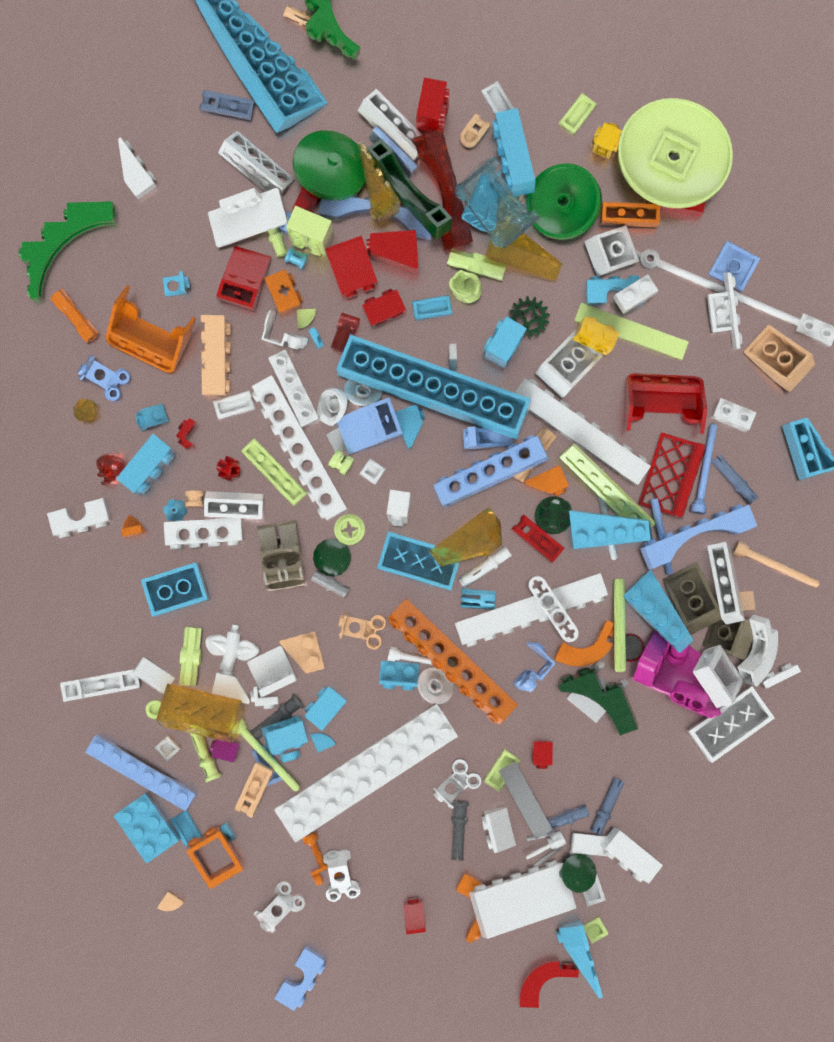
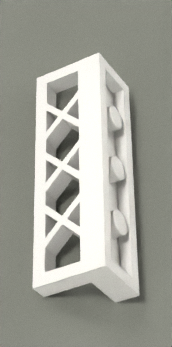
(253, 166)

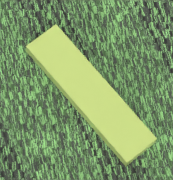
(274, 472)

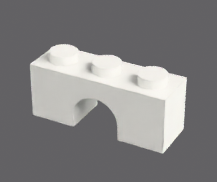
(96, 514)

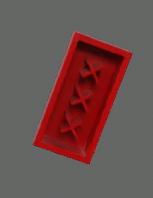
(432, 106)

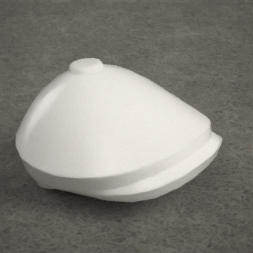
(332, 406)

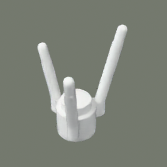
(555, 842)

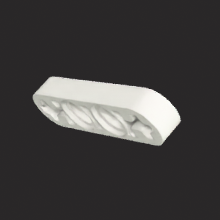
(555, 607)

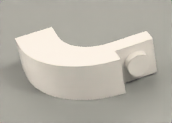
(763, 652)

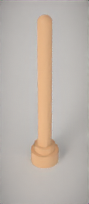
(742, 550)

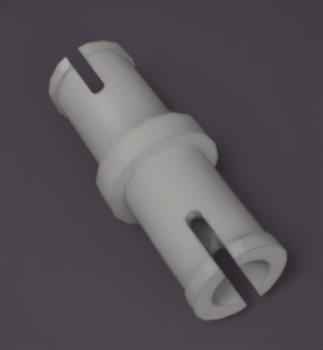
(330, 583)

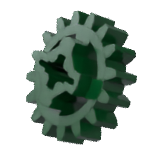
(519, 314)

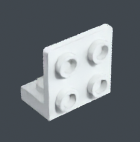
(272, 671)

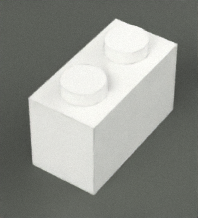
(635, 294)

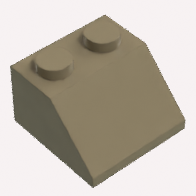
(733, 638)

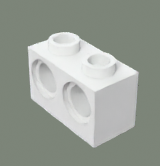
(733, 415)

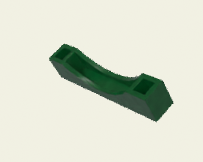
(428, 213)

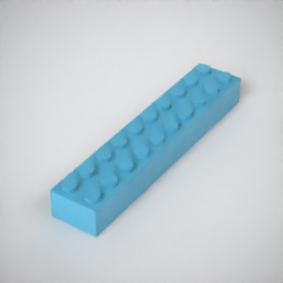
(433, 387)

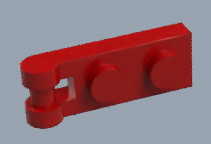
(538, 539)

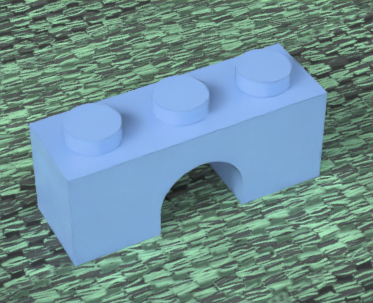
(291, 993)

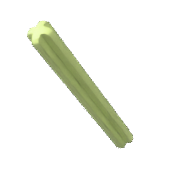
(619, 626)

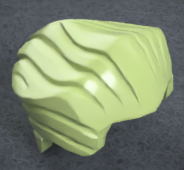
(465, 286)

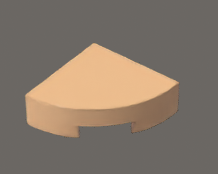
(170, 902)

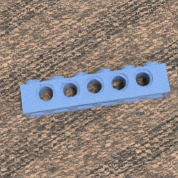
(537, 456)

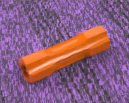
(66, 305)

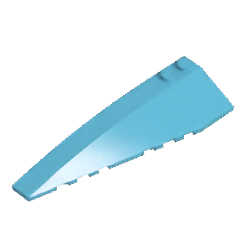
(266, 71)

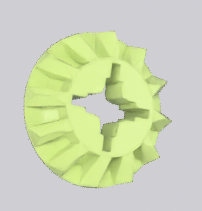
(342, 523)

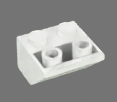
(499, 829)

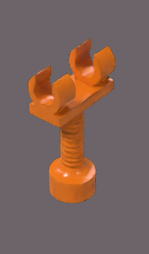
(310, 840)

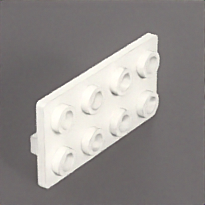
(247, 215)

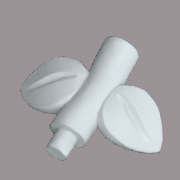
(231, 648)

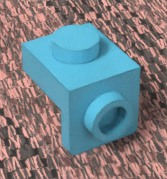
(151, 417)

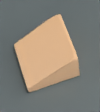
(747, 600)

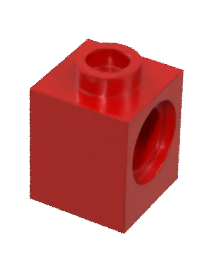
(542, 754)

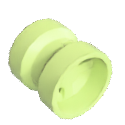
(341, 462)

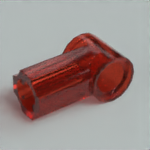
(346, 325)

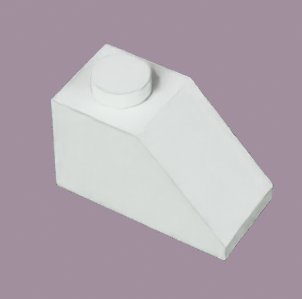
(230, 686)

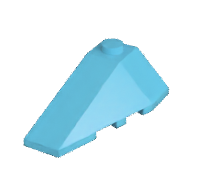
(576, 944)

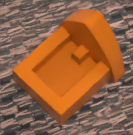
(132, 527)

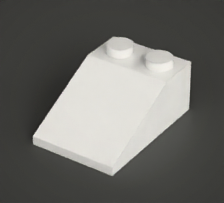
(567, 366)

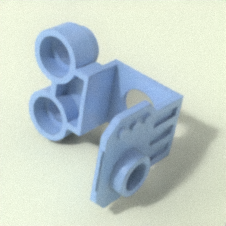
(110, 380)
(527, 680)

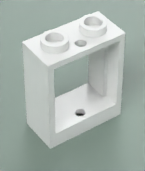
(704, 671)

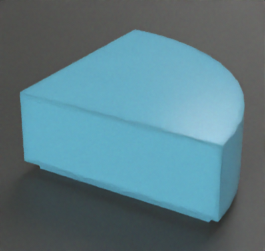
(316, 338)
(322, 741)
(226, 830)

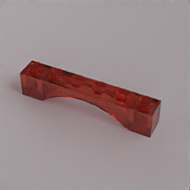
(434, 152)

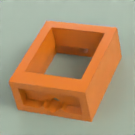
(225, 872)

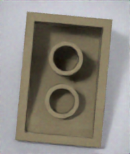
(693, 598)

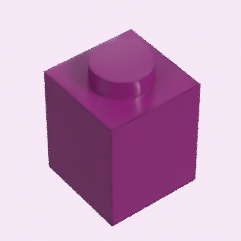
(224, 750)

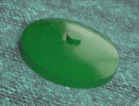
(329, 165)
(565, 201)

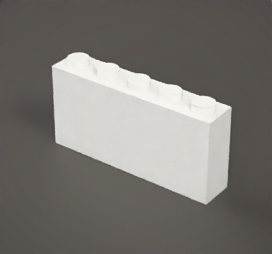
(521, 900)

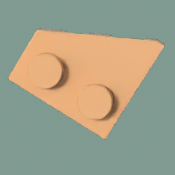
(305, 651)

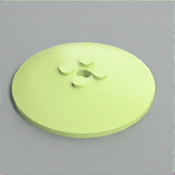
(676, 128)

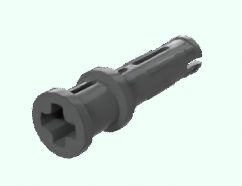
(284, 711)
(459, 820)

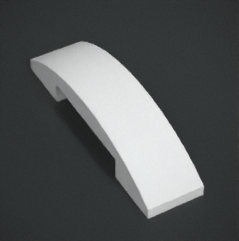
(99, 685)

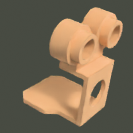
(367, 629)

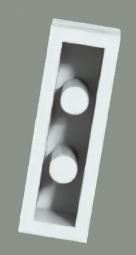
(233, 505)
(630, 856)

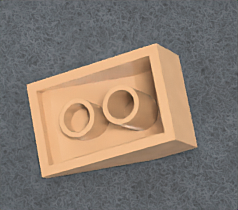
(780, 357)

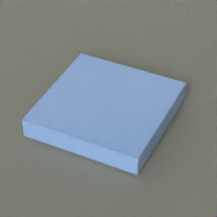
(737, 261)

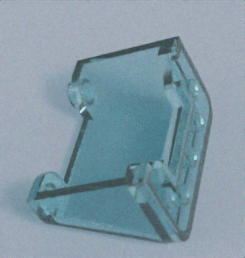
(495, 203)

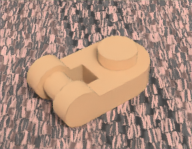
(471, 137)

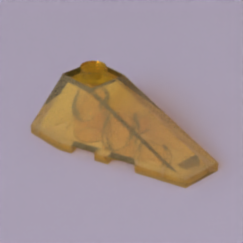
(380, 193)

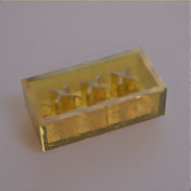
(200, 713)

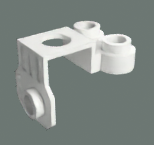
(289, 339)
(461, 781)
(338, 863)
(285, 901)

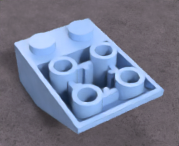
(369, 426)

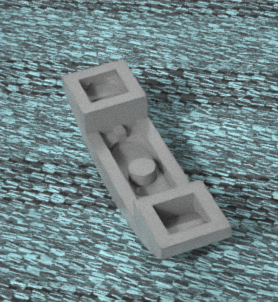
(525, 800)

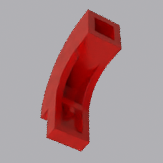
(538, 975)

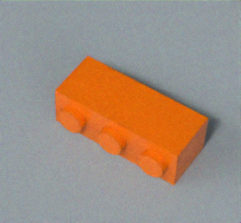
(630, 214)

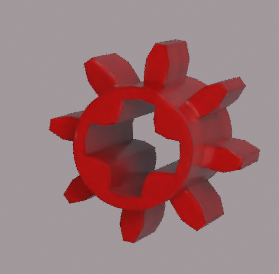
(228, 468)

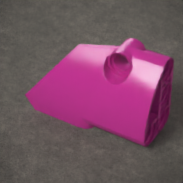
(672, 674)

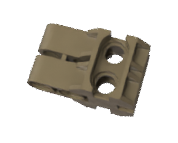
(271, 556)

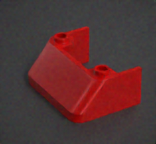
(666, 395)

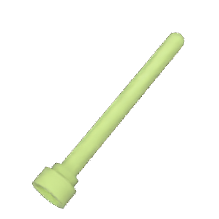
(242, 730)

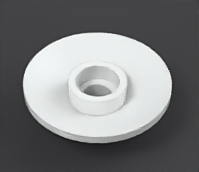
(361, 394)
(436, 679)

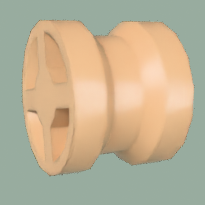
(194, 499)

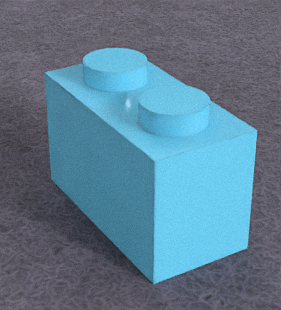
(325, 707)
(284, 735)

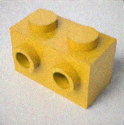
(606, 139)
(596, 335)

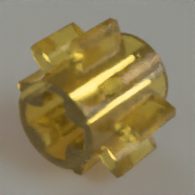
(85, 410)

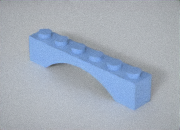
(339, 209)
(663, 551)
(129, 766)

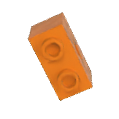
(275, 284)

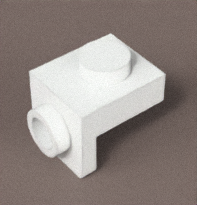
(267, 702)

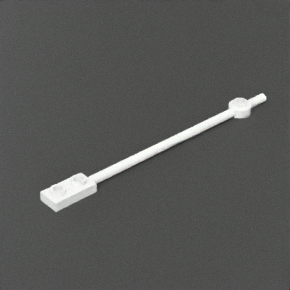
(805, 325)

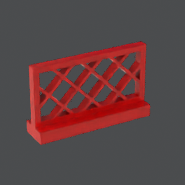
(688, 476)

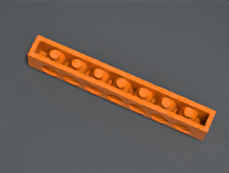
(463, 663)

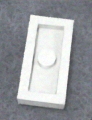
(786, 671)

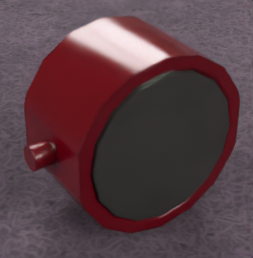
(634, 647)

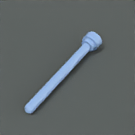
(699, 504)

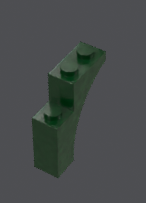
(611, 699)

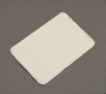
(336, 440)

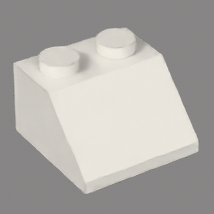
(611, 251)

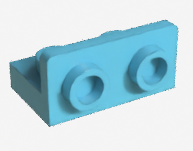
(399, 674)

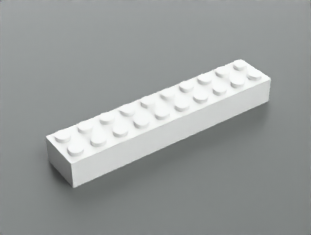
(365, 772)

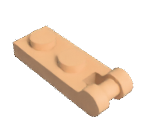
(254, 789)

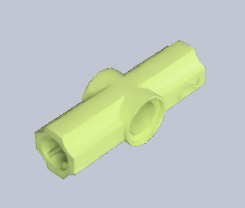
(476, 264)
(190, 656)

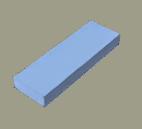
(405, 161)

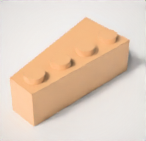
(214, 355)

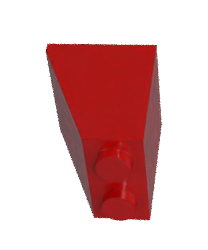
(395, 249)
(352, 267)

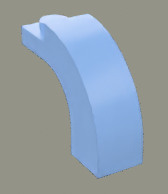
(484, 439)

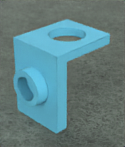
(183, 282)

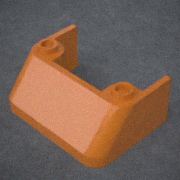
(144, 339)

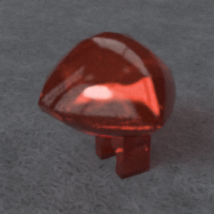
(110, 467)

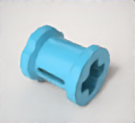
(296, 257)

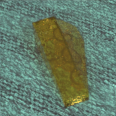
(526, 255)
(474, 539)

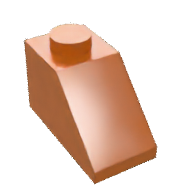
(549, 482)

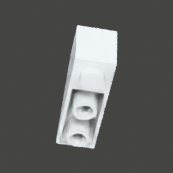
(134, 175)

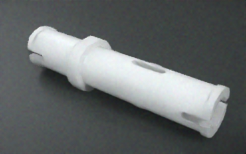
(486, 566)

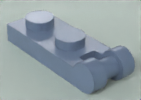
(227, 105)

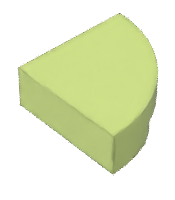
(305, 317)

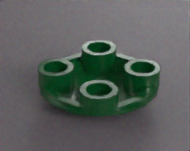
(553, 515)
(331, 557)
(578, 873)

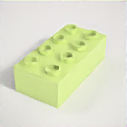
(310, 231)

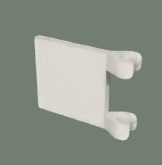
(587, 705)

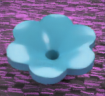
(178, 514)

